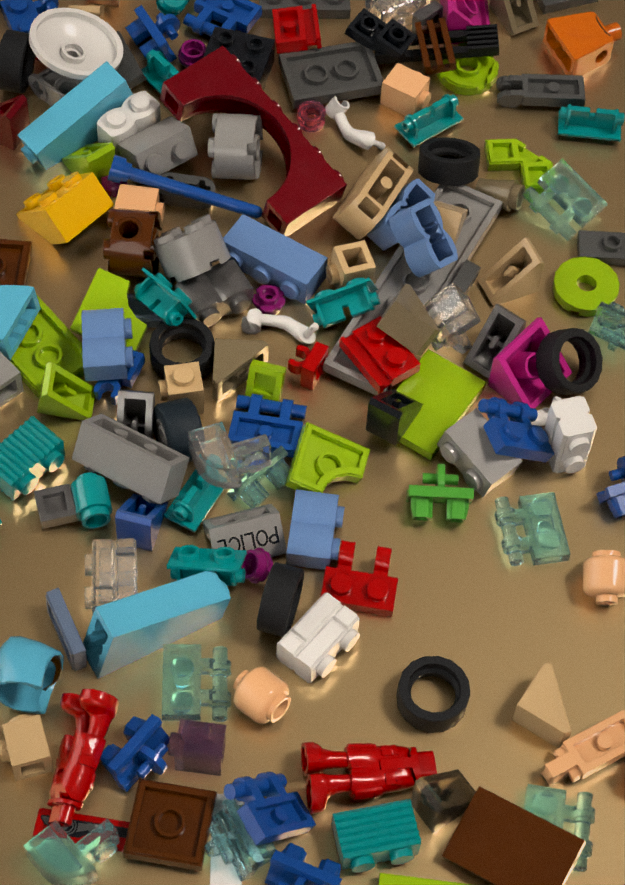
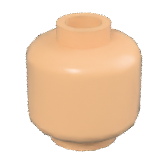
(604, 576)
(261, 695)

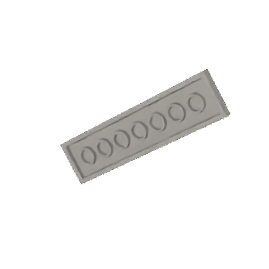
(479, 219)

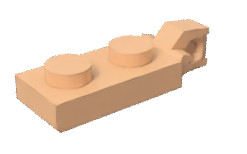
(588, 751)

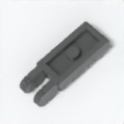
(540, 90)

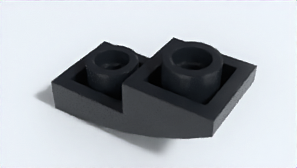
(388, 39)

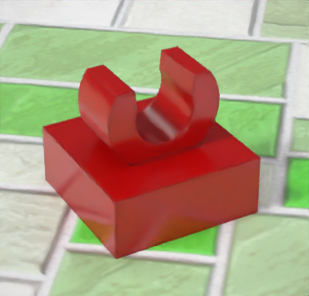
(312, 365)

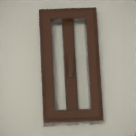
(431, 29)

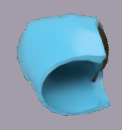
(28, 674)

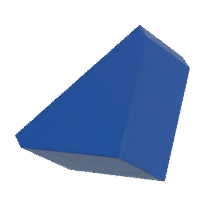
(140, 521)

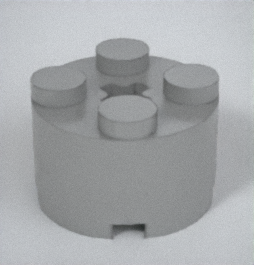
(236, 146)
(192, 250)

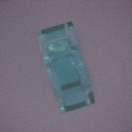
(70, 863)

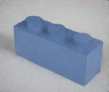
(275, 259)

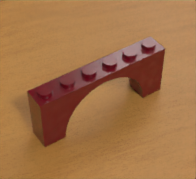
(223, 86)

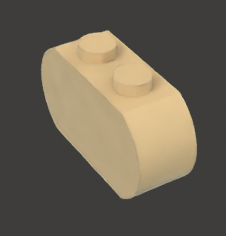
(373, 193)

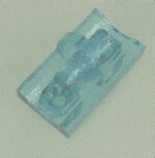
(610, 325)
(252, 491)
(235, 844)

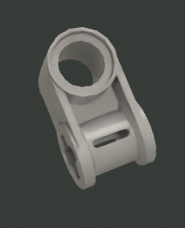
(51, 86)

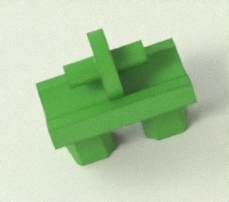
(456, 498)

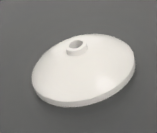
(74, 42)

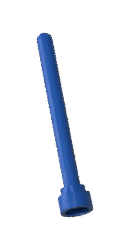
(123, 171)

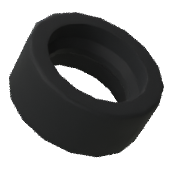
(15, 61)
(449, 161)
(188, 329)
(589, 361)
(280, 599)
(441, 668)

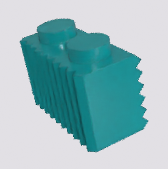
(28, 456)
(376, 835)

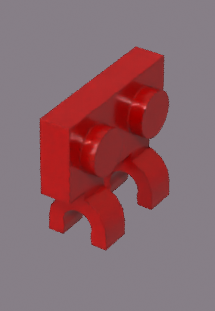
(362, 590)

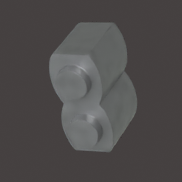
(218, 292)

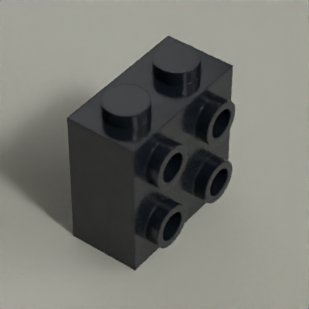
(253, 51)

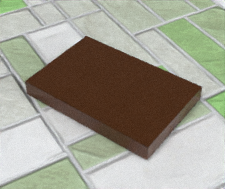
(511, 844)

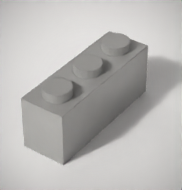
(130, 459)

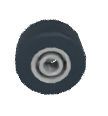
(173, 422)

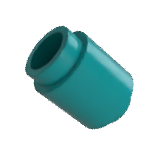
(91, 500)

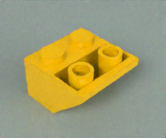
(65, 207)

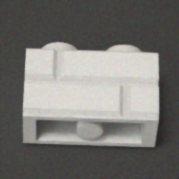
(570, 434)
(318, 638)

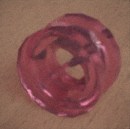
(311, 108)

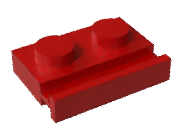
(296, 29)
(379, 356)

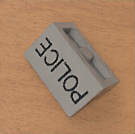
(248, 530)

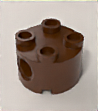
(132, 242)

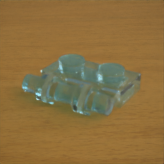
(571, 193)
(542, 526)
(182, 682)
(550, 806)

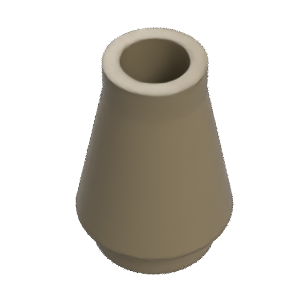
(507, 191)

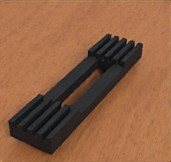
(480, 39)

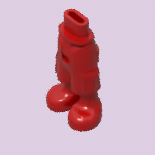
(80, 753)
(369, 767)

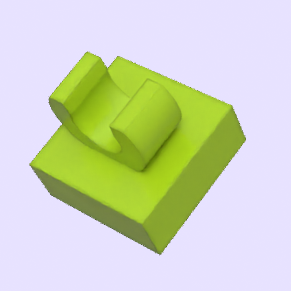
(265, 380)

